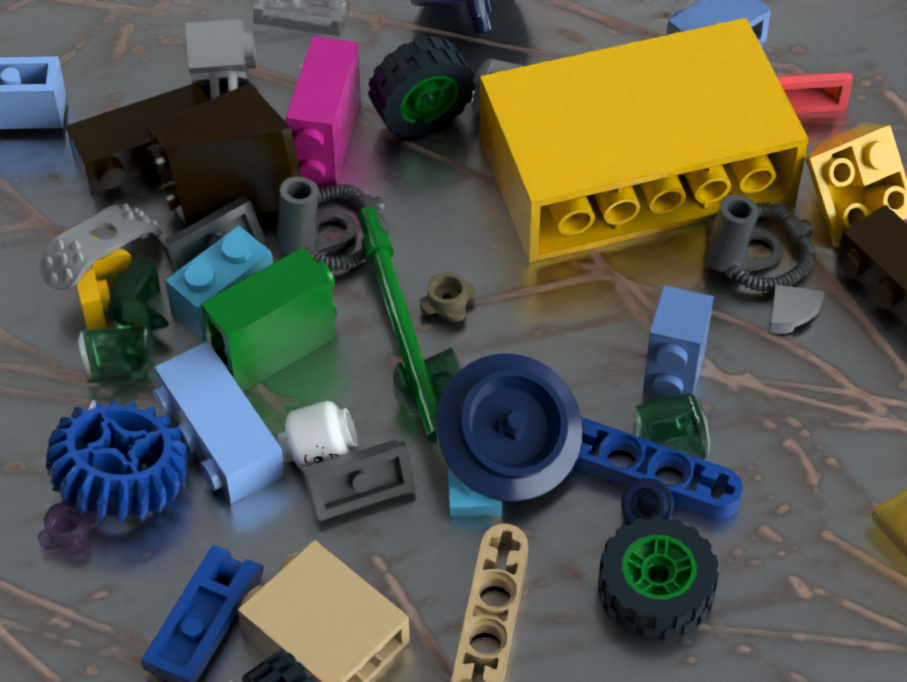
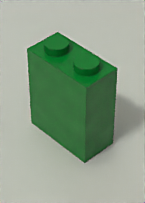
(272, 318)

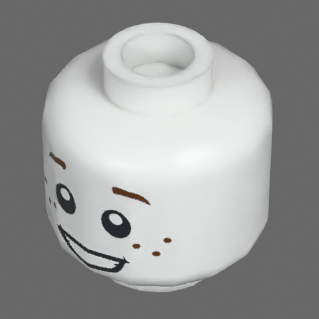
(317, 434)

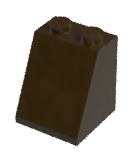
(222, 153)

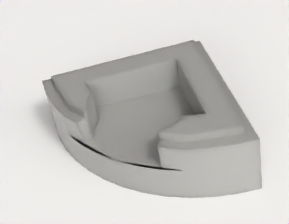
(793, 307)

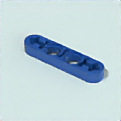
(652, 457)

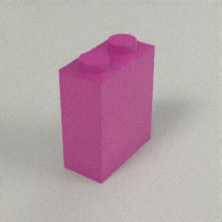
(325, 108)

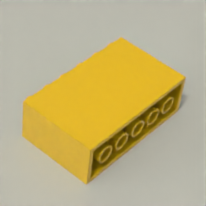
(639, 138)

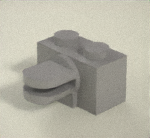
(219, 53)

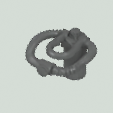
(300, 221)
(732, 230)

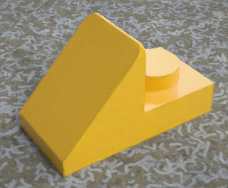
(95, 286)

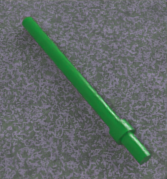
(379, 252)

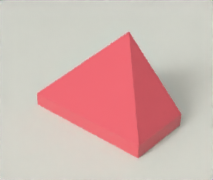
(817, 91)

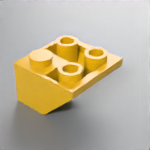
(857, 176)

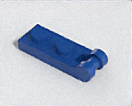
(201, 617)

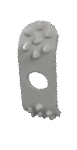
(76, 250)

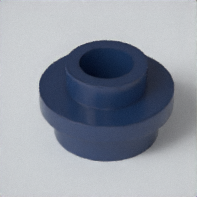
(636, 490)

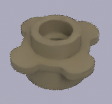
(447, 286)

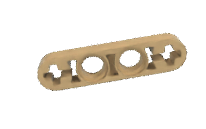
(492, 619)

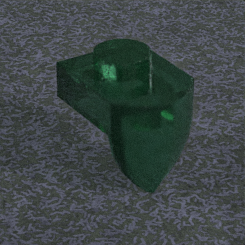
(133, 295)
(116, 353)
(441, 370)
(673, 421)

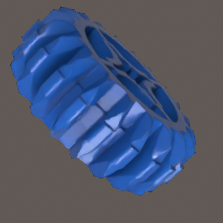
(116, 460)

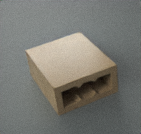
(324, 618)

